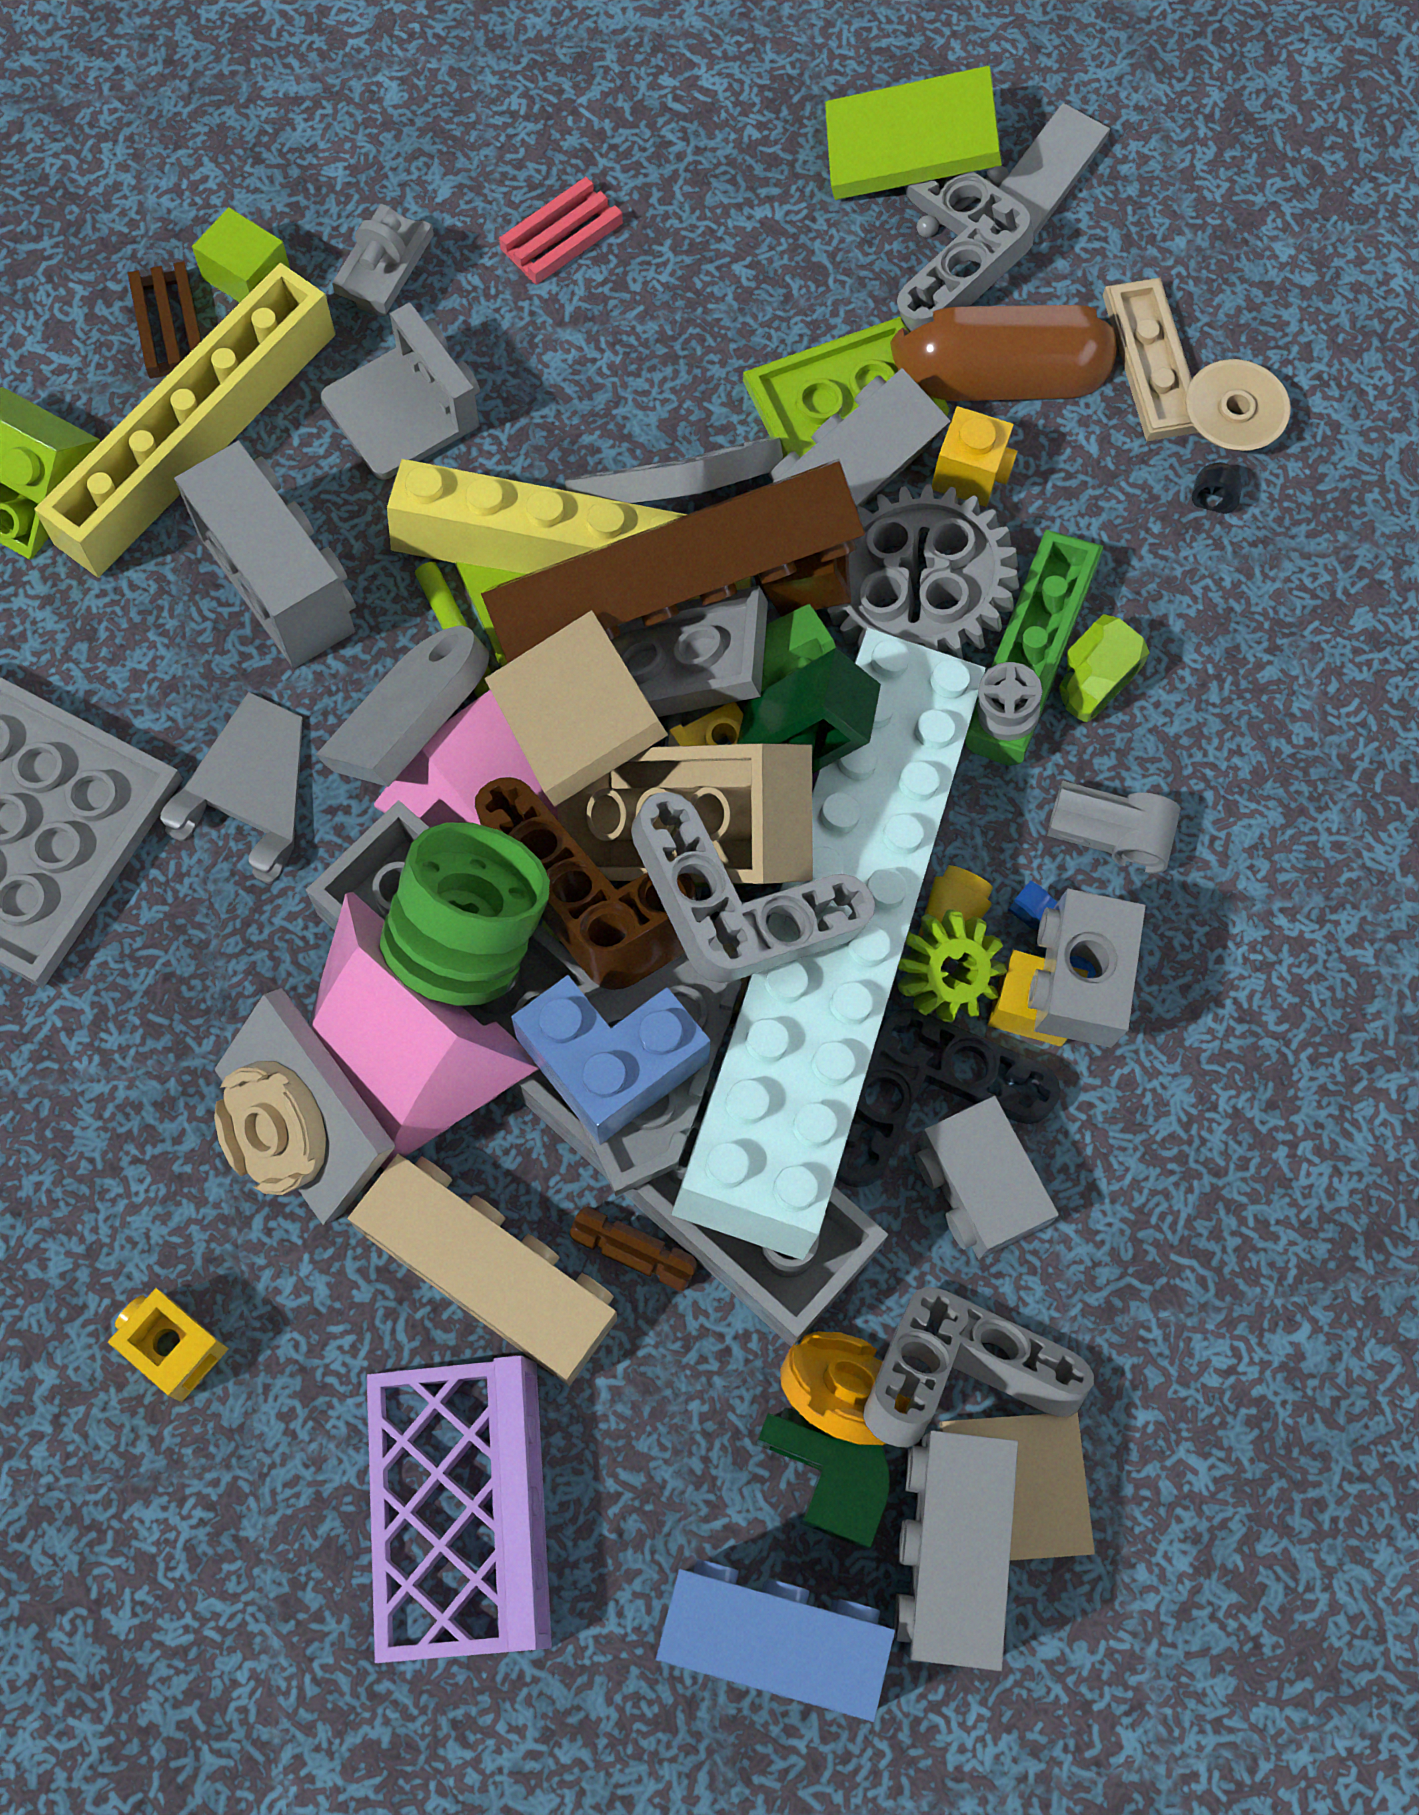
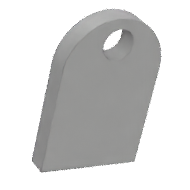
(407, 707)

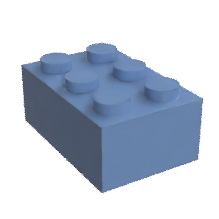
(777, 1640)

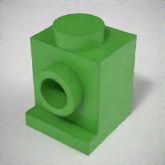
(793, 643)

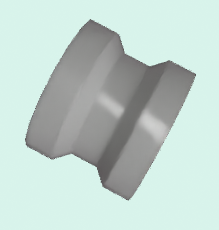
(1010, 685)

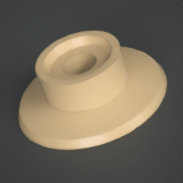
(1246, 390)

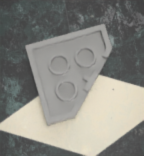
(659, 1135)

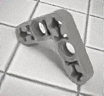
(975, 242)
(683, 476)
(738, 923)
(960, 1346)

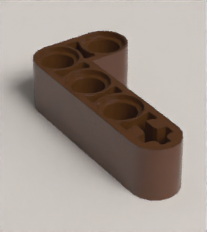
(582, 903)

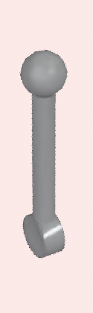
(929, 225)

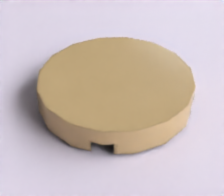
(270, 1127)

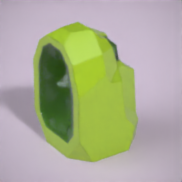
(1101, 666)

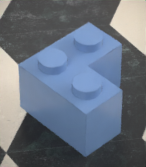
(607, 1071)

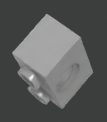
(1109, 937)

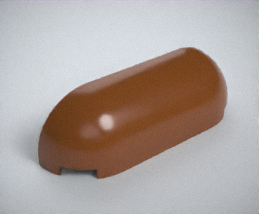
(1008, 352)

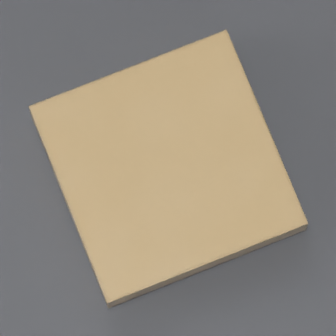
(1050, 1483)

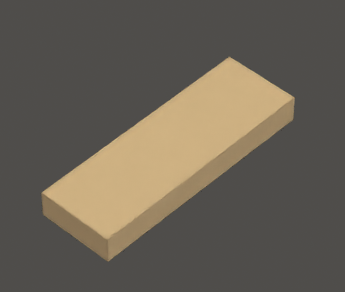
(1151, 356)

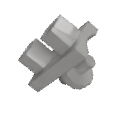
(382, 260)

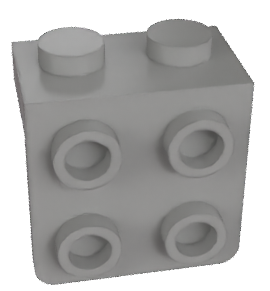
(405, 399)

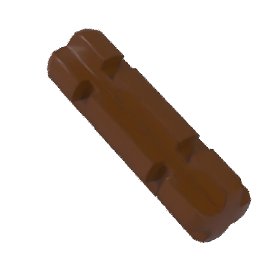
(633, 1248)

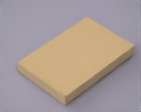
(574, 708)

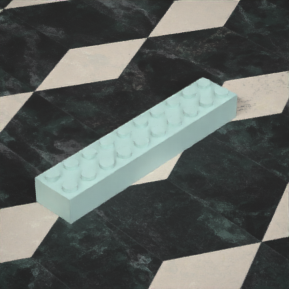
(812, 1023)

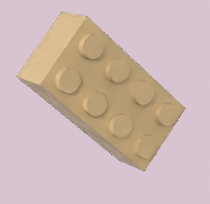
(747, 795)

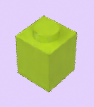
(237, 254)

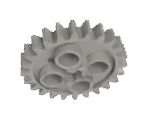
(974, 577)

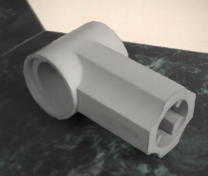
(1130, 828)

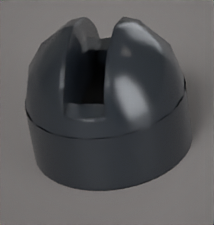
(1226, 483)

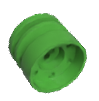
(463, 913)

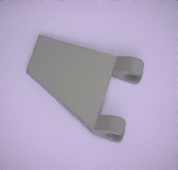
(249, 777)

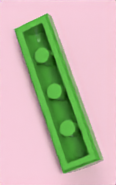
(1041, 628)

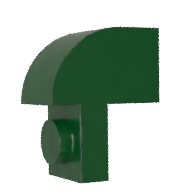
(850, 1479)

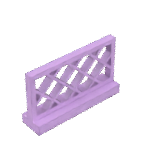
(516, 1517)

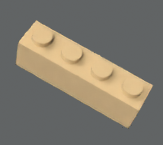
(484, 1267)

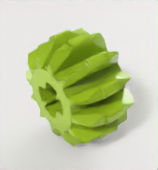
(963, 943)

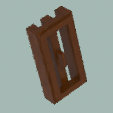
(159, 281)

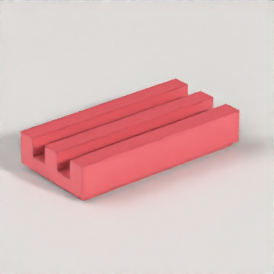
(594, 203)

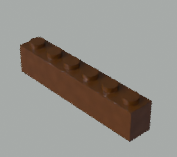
(682, 560)

